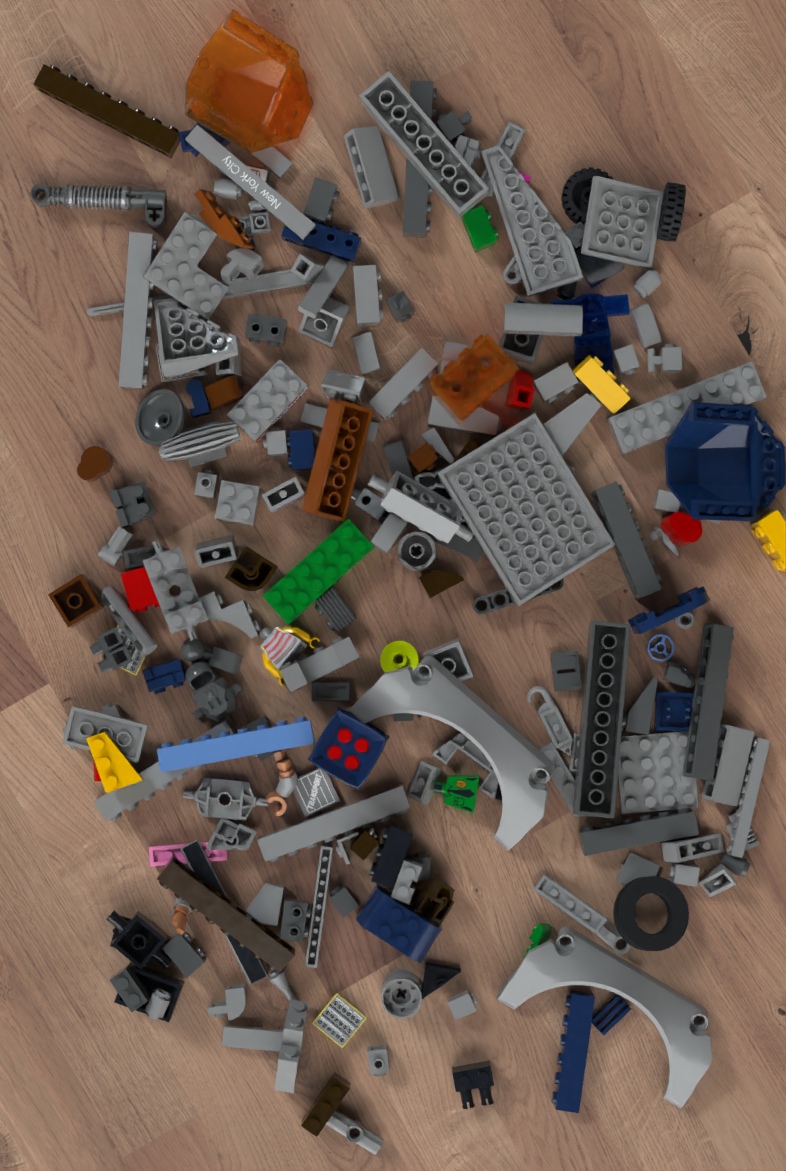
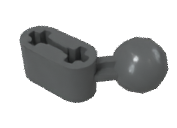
(218, 657)

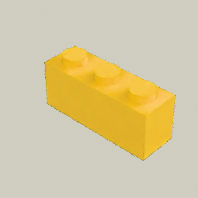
(602, 383)

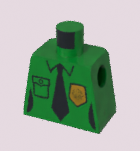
(459, 791)

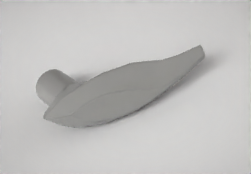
(658, 533)

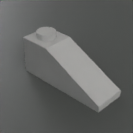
(692, 847)

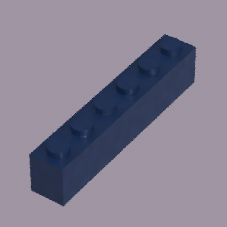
(574, 1051)

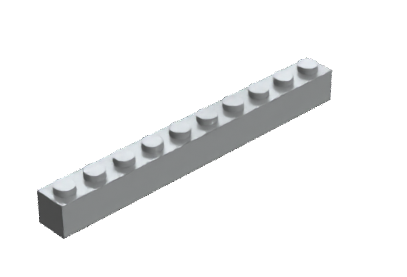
(748, 798)
(319, 906)

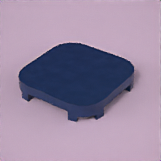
(688, 601)

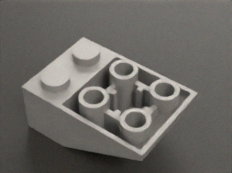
(343, 386)

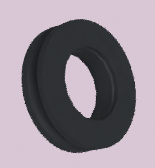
(676, 907)

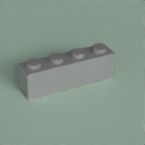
(403, 384)

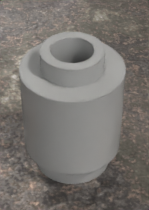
(227, 189)
(647, 283)
(158, 1004)

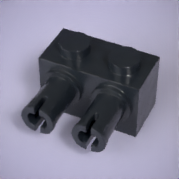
(471, 1077)

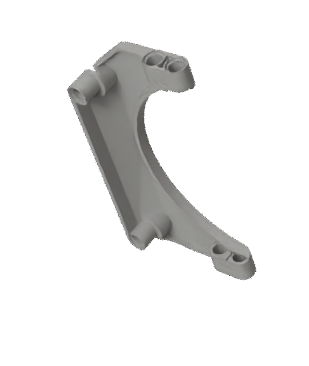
(447, 699)
(590, 964)

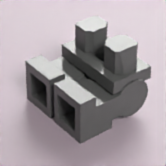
(134, 502)
(112, 646)

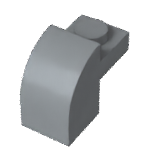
(241, 261)
(235, 1002)

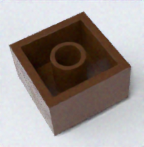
(76, 600)

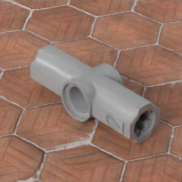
(365, 1138)

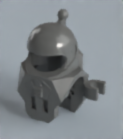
(210, 692)

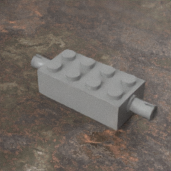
(421, 507)

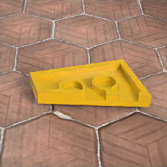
(111, 763)

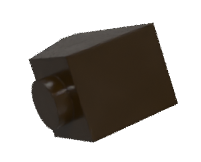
(438, 581)

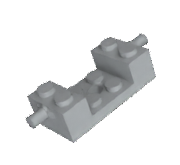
(169, 569)

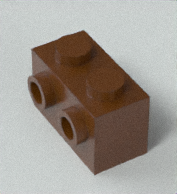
(423, 459)

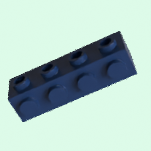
(327, 241)

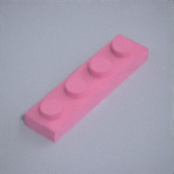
(162, 854)

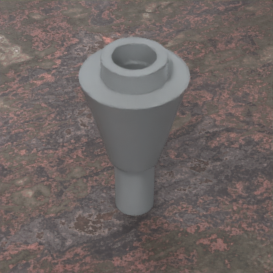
(281, 982)

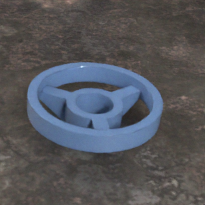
(663, 651)

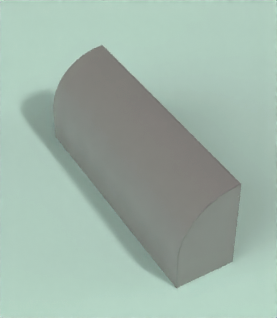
(371, 166)
(543, 319)
(730, 765)

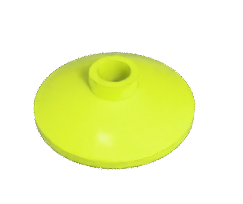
(395, 649)

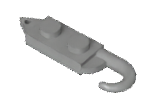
(552, 720)

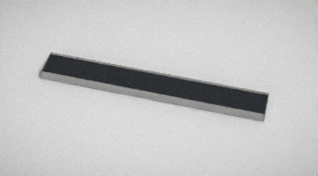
(201, 865)

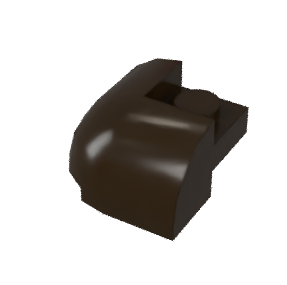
(251, 571)
(434, 900)

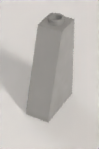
(571, 421)
(479, 422)

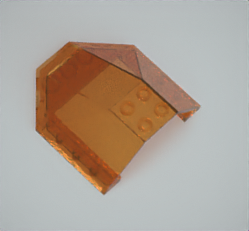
(248, 86)

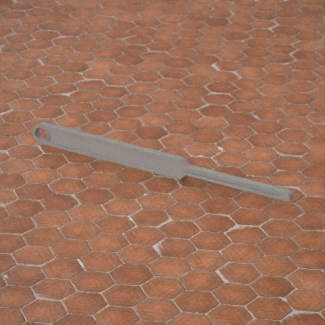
(239, 287)

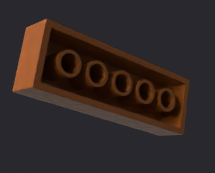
(337, 460)

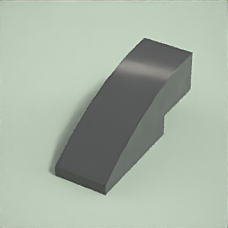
(469, 549)

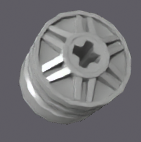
(400, 1004)

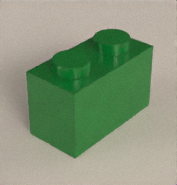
(479, 228)

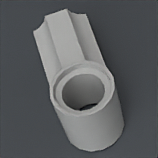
(113, 550)
(611, 936)

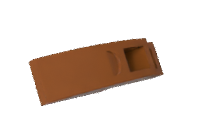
(224, 225)

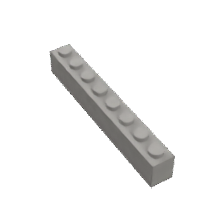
(136, 312)
(116, 801)
(334, 822)

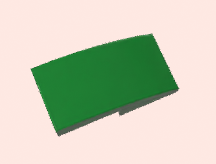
(539, 935)

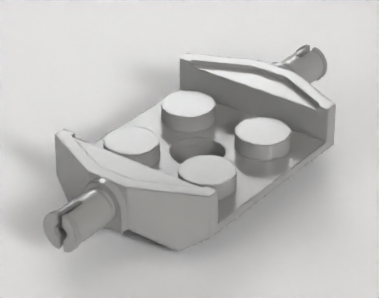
(240, 793)

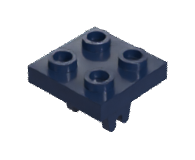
(673, 711)

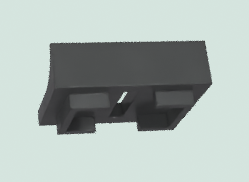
(562, 661)

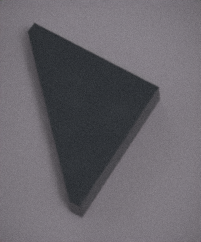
(436, 976)

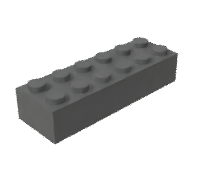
(628, 544)

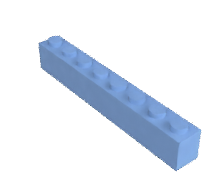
(235, 745)

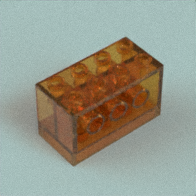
(473, 391)

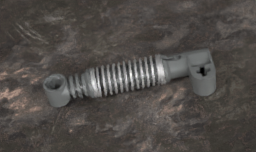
(114, 197)

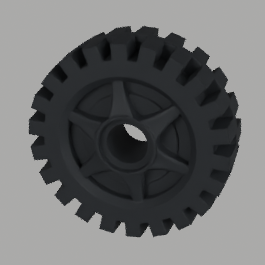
(574, 193)
(671, 211)

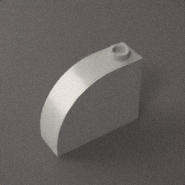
(389, 533)

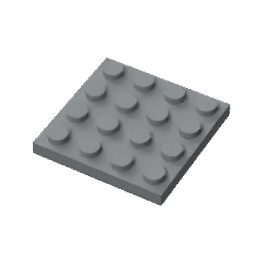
(622, 222)
(653, 773)

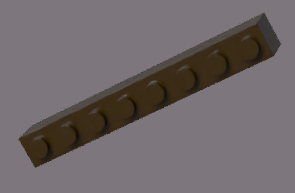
(107, 111)
(226, 914)

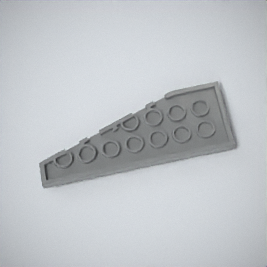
(538, 243)

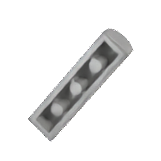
(127, 621)

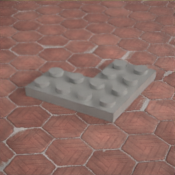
(177, 271)

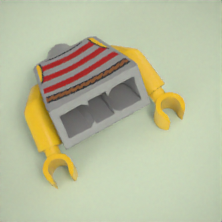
(282, 647)

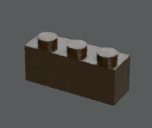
(325, 1104)

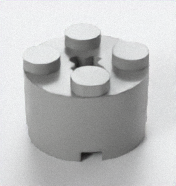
(414, 540)

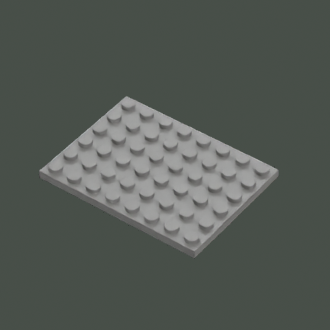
(526, 509)

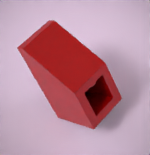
(520, 391)

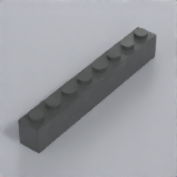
(416, 186)
(708, 701)

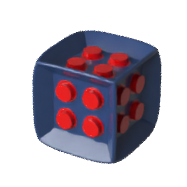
(348, 748)

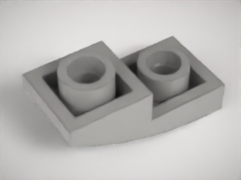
(255, 223)
(646, 325)

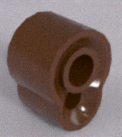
(224, 392)
(94, 464)

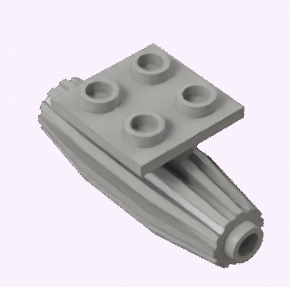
(201, 443)

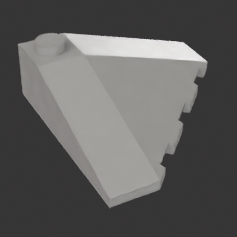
(187, 340)

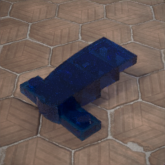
(595, 328)

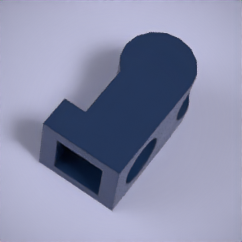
(199, 398)

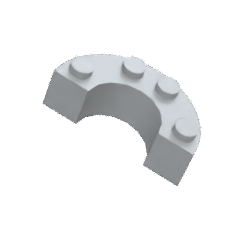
(319, 664)

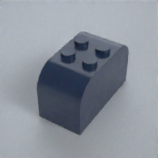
(398, 924)

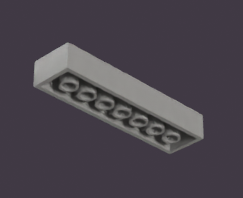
(423, 144)
(661, 416)

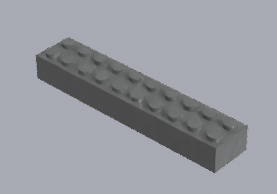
(601, 719)

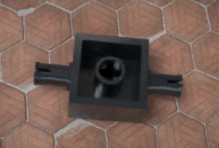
(143, 951)

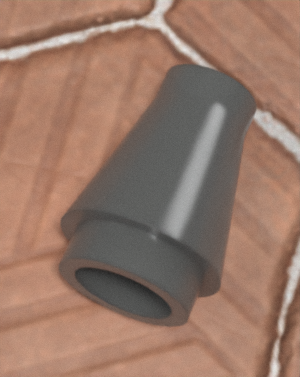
(737, 865)

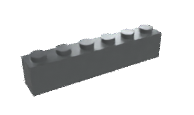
(638, 832)

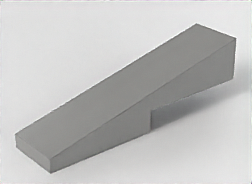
(433, 438)
(252, 1038)

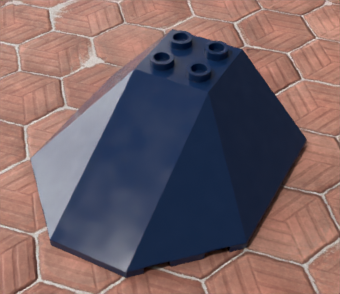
(724, 462)

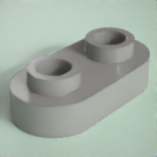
(512, 267)

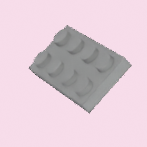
(126, 733)

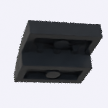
(597, 269)

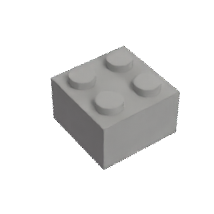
(238, 503)
(453, 658)

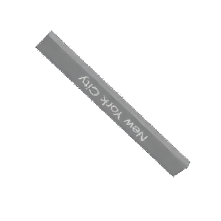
(250, 182)

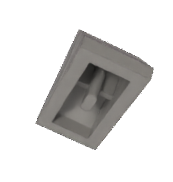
(717, 881)

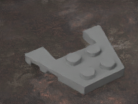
(465, 745)

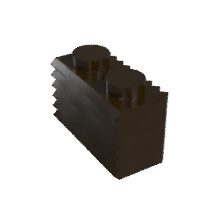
(365, 842)

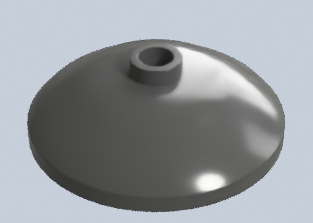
(153, 415)

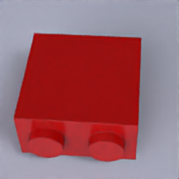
(139, 590)

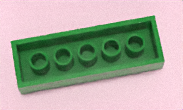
(318, 571)

